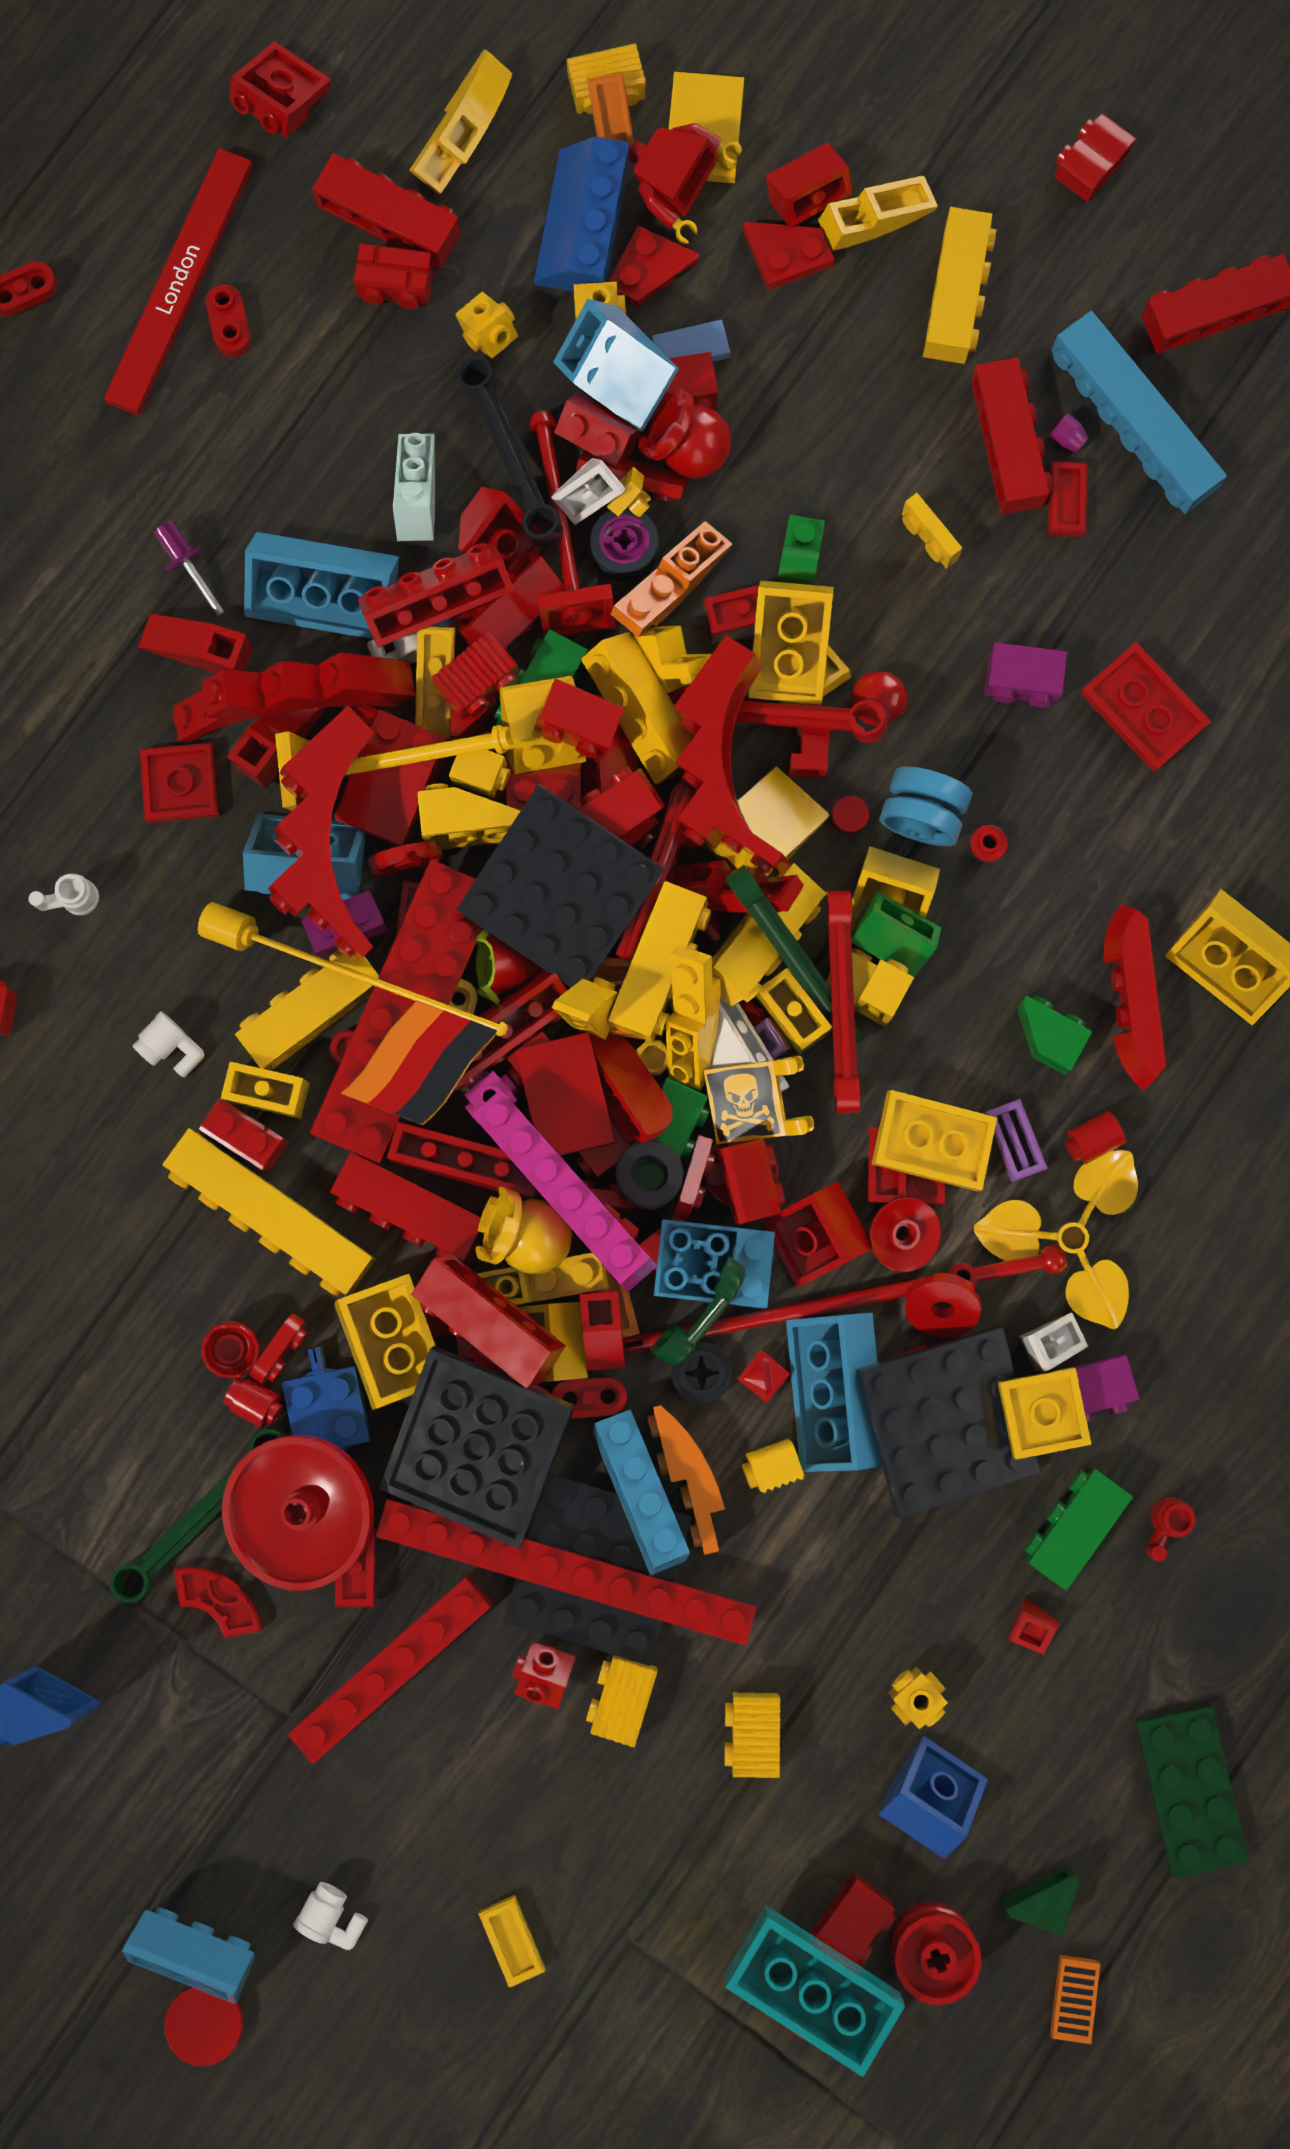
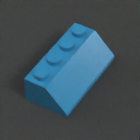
(312, 583)
(827, 1391)

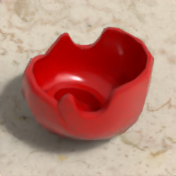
(885, 690)
(230, 1349)

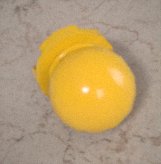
(523, 1233)

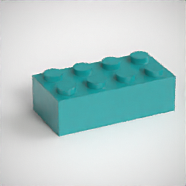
(814, 1991)

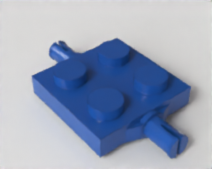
(328, 1403)

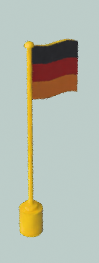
(419, 1055)

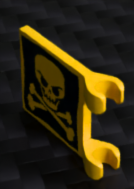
(749, 1101)

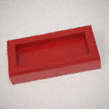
(1067, 499)

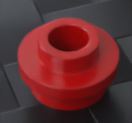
(986, 854)

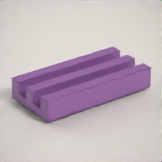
(1029, 1135)

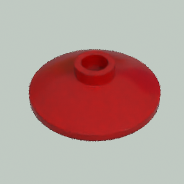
(919, 1238)

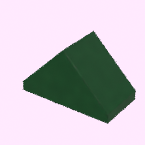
(1045, 1901)

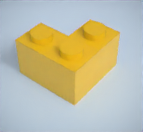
(877, 987)

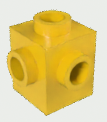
(487, 325)
(910, 1685)

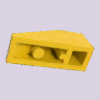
(588, 1006)

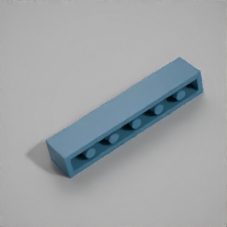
(1137, 413)

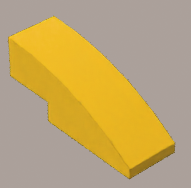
(876, 212)

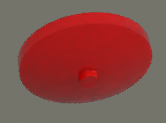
(298, 1512)

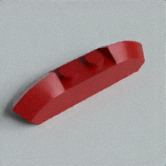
(1130, 949)

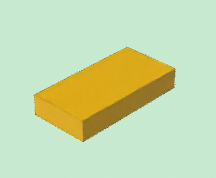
(512, 1941)

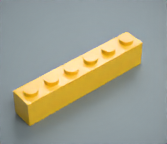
(269, 1212)

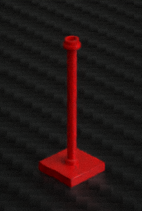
(575, 609)

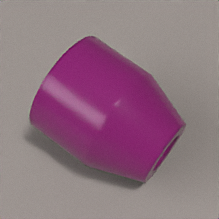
(1069, 433)

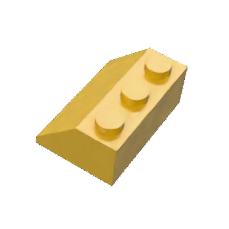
(1234, 957)
(386, 1339)

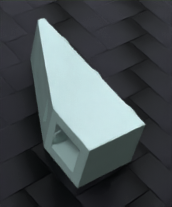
(415, 487)

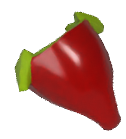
(500, 967)

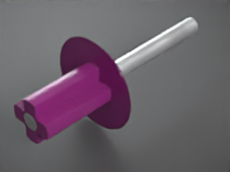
(182, 555)

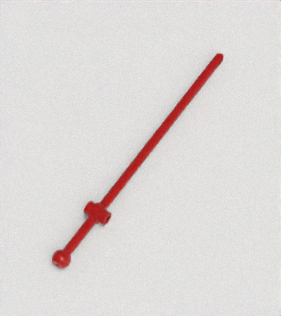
(1051, 1259)

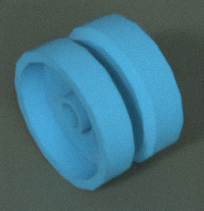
(926, 806)

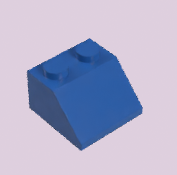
(934, 1798)

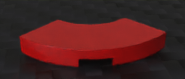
(220, 1598)

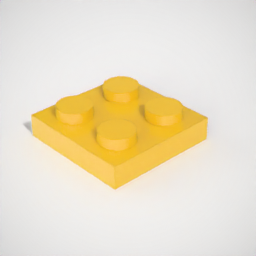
(1044, 1413)

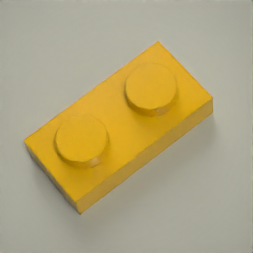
(939, 541)

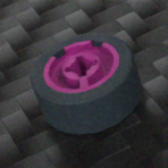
(640, 553)

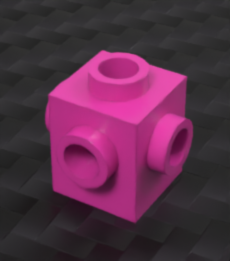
(483, 1085)

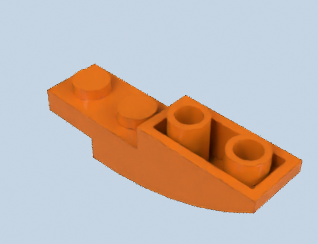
(672, 581)
(683, 1461)

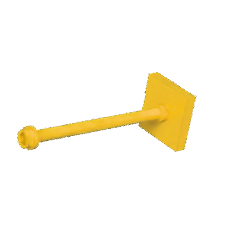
(290, 744)

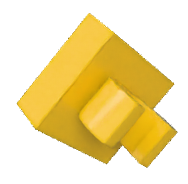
(633, 496)

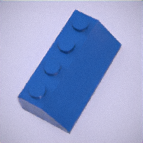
(583, 214)

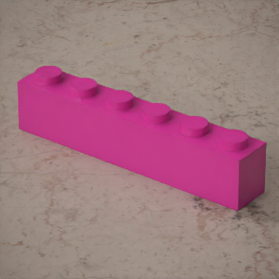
(564, 1190)

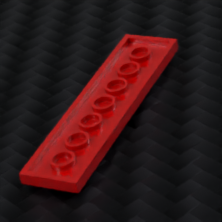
(423, 959)

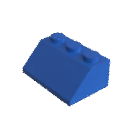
(39, 1705)

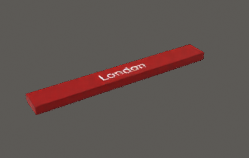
(178, 282)

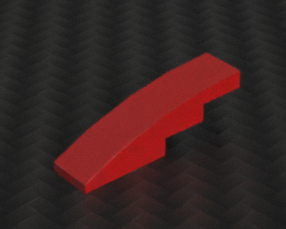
(710, 881)

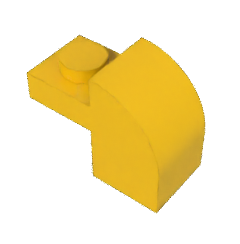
(668, 657)

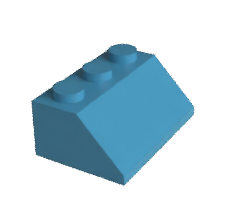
(267, 860)
(190, 1954)

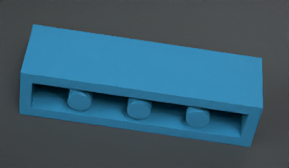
(640, 1492)

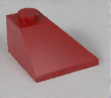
(496, 519)

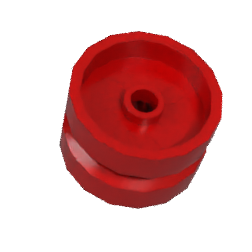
(941, 1976)

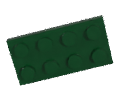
(1191, 1791)

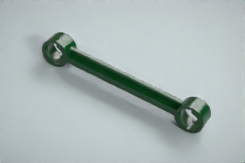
(783, 941)
(179, 1535)

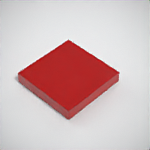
(179, 782)

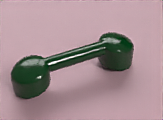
(677, 1344)

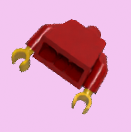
(676, 169)

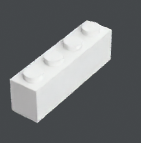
(737, 1041)

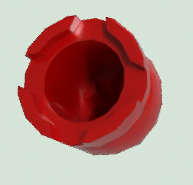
(687, 436)

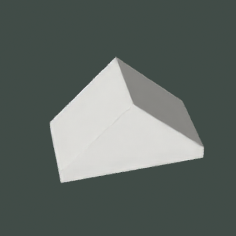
(587, 490)
(1053, 1342)

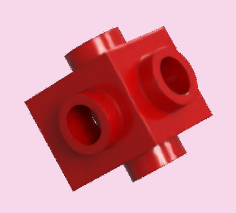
(543, 1675)

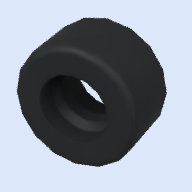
(656, 1152)

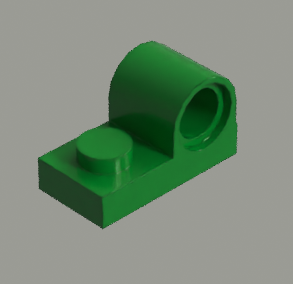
(801, 550)

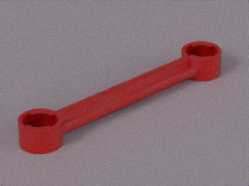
(810, 716)
(842, 998)

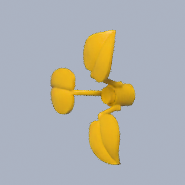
(1013, 1233)

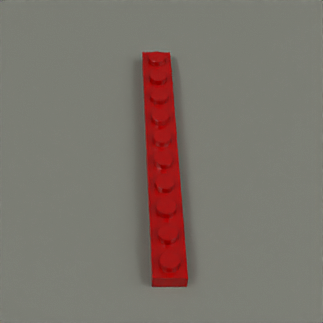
(569, 1573)

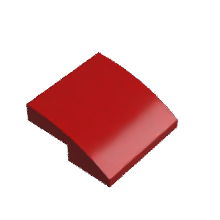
(889, 1184)

